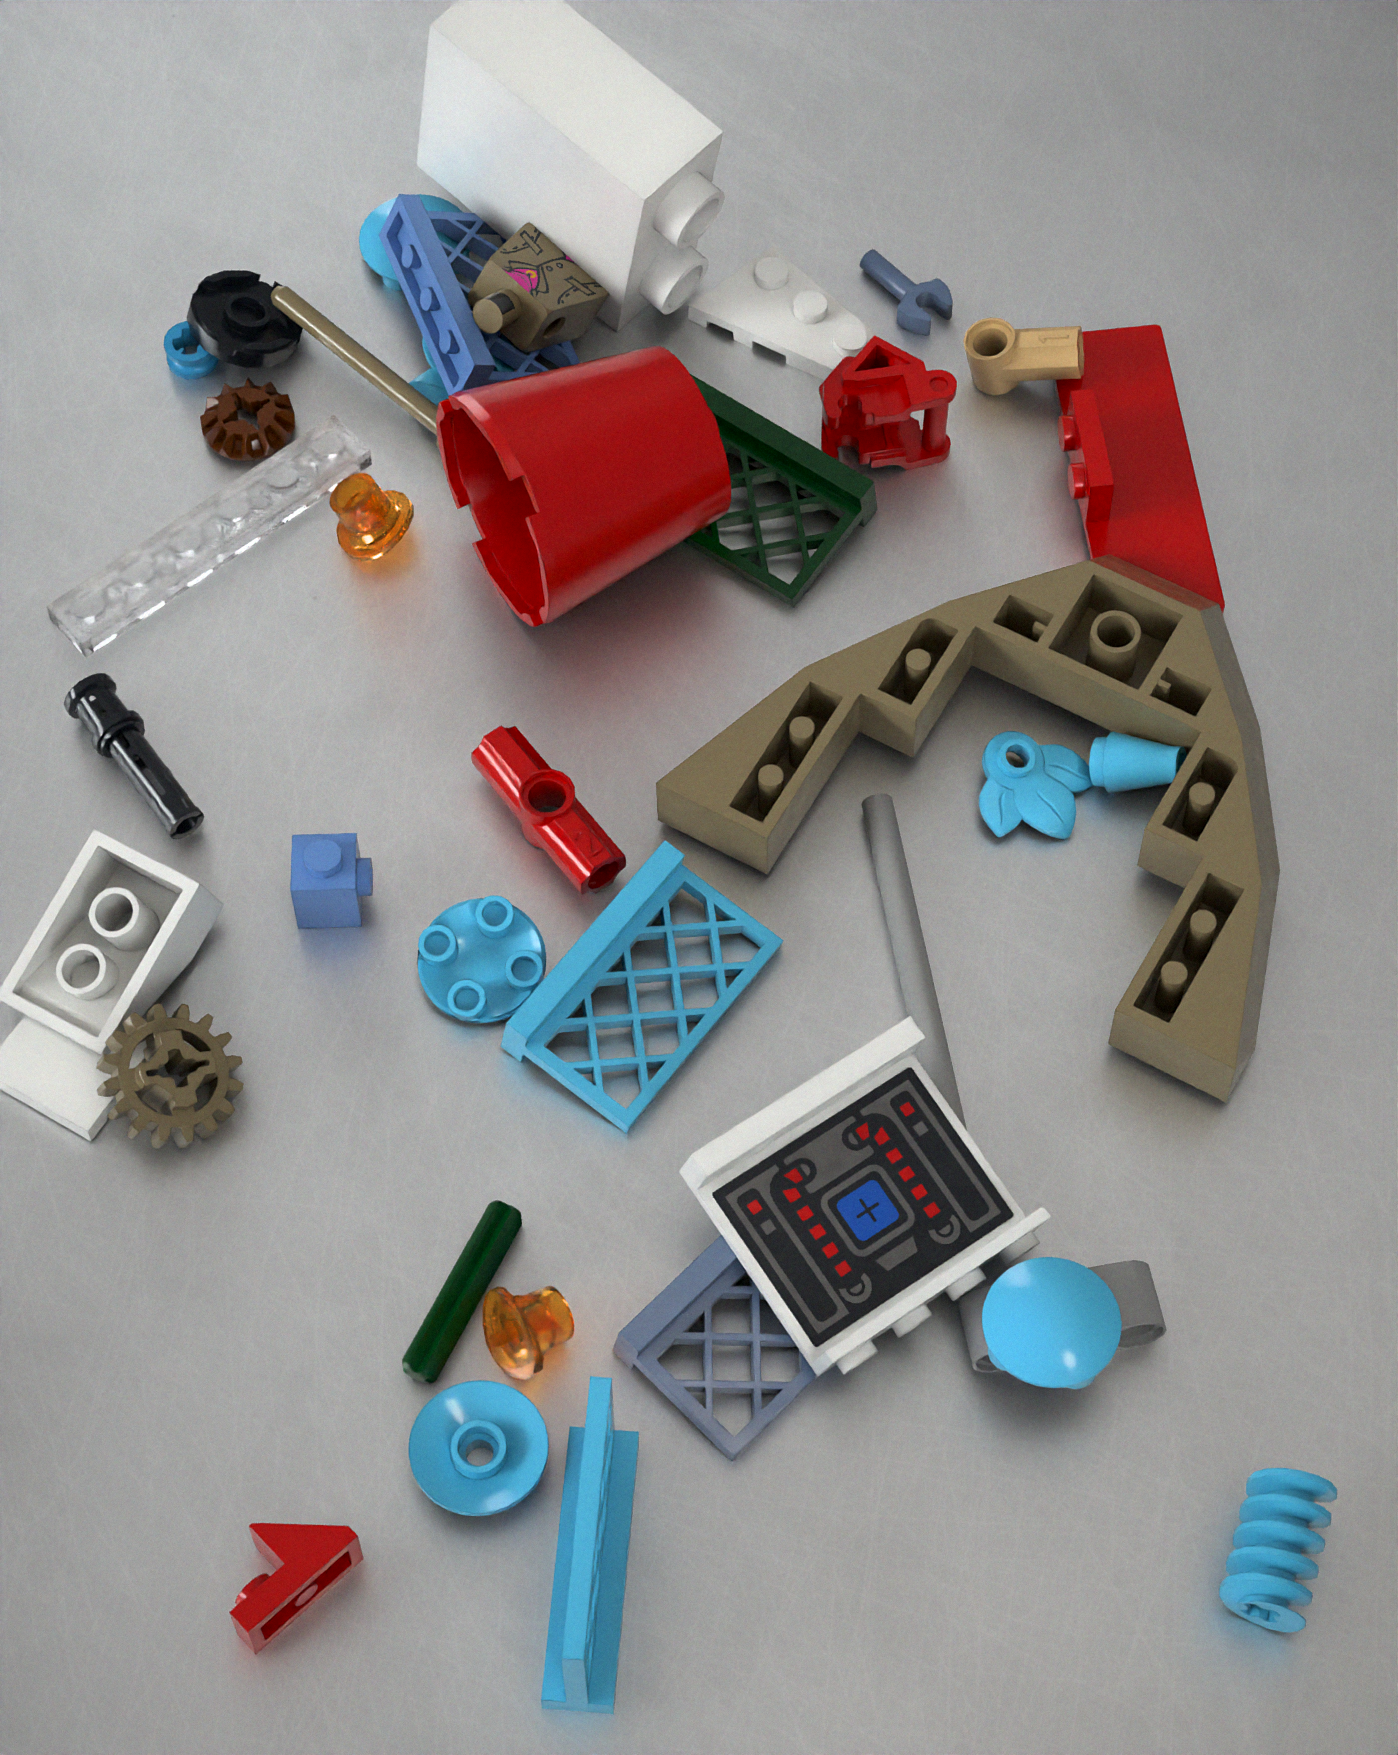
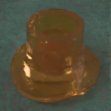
(369, 517)
(524, 1328)

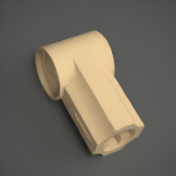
(1006, 356)

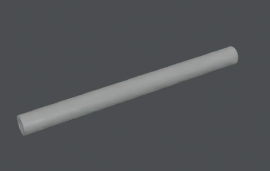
(909, 945)

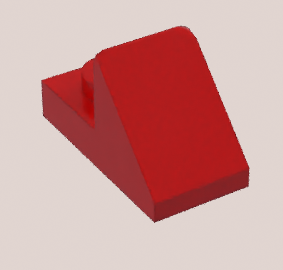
(307, 1566)

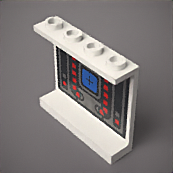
(859, 1201)

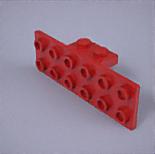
(1135, 460)

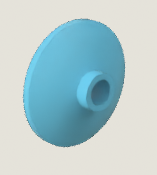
(473, 1418)

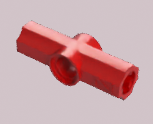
(566, 834)

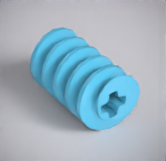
(1272, 1545)

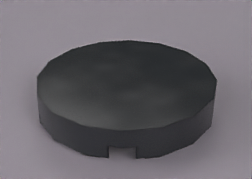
(239, 323)

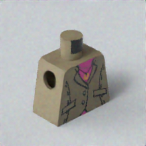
(534, 293)

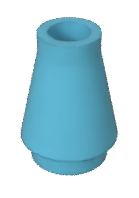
(1132, 762)

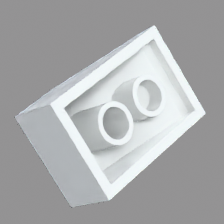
(109, 942)

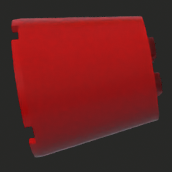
(582, 474)

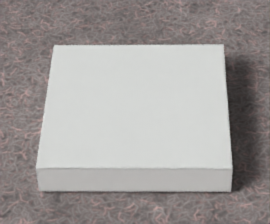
(57, 1076)

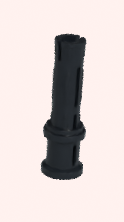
(122, 738)

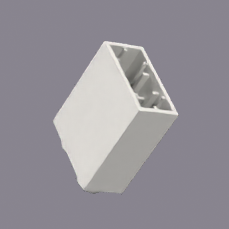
(569, 132)

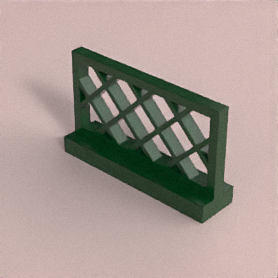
(804, 470)

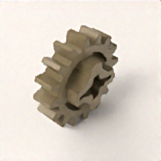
(174, 1104)

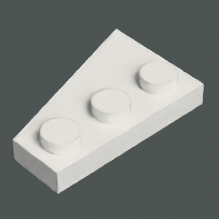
(785, 311)

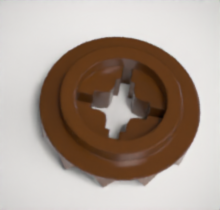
(236, 437)

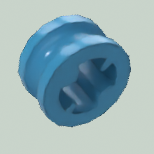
(187, 365)

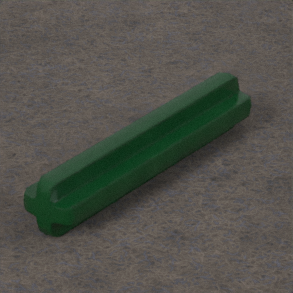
(462, 1292)

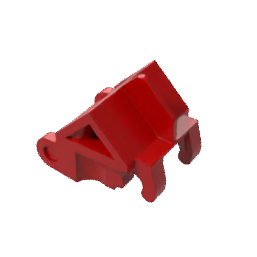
(871, 403)

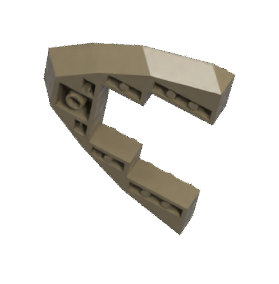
(1111, 651)

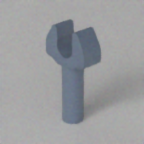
(911, 295)

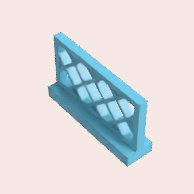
(590, 966)
(591, 1561)

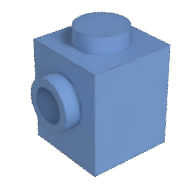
(329, 880)

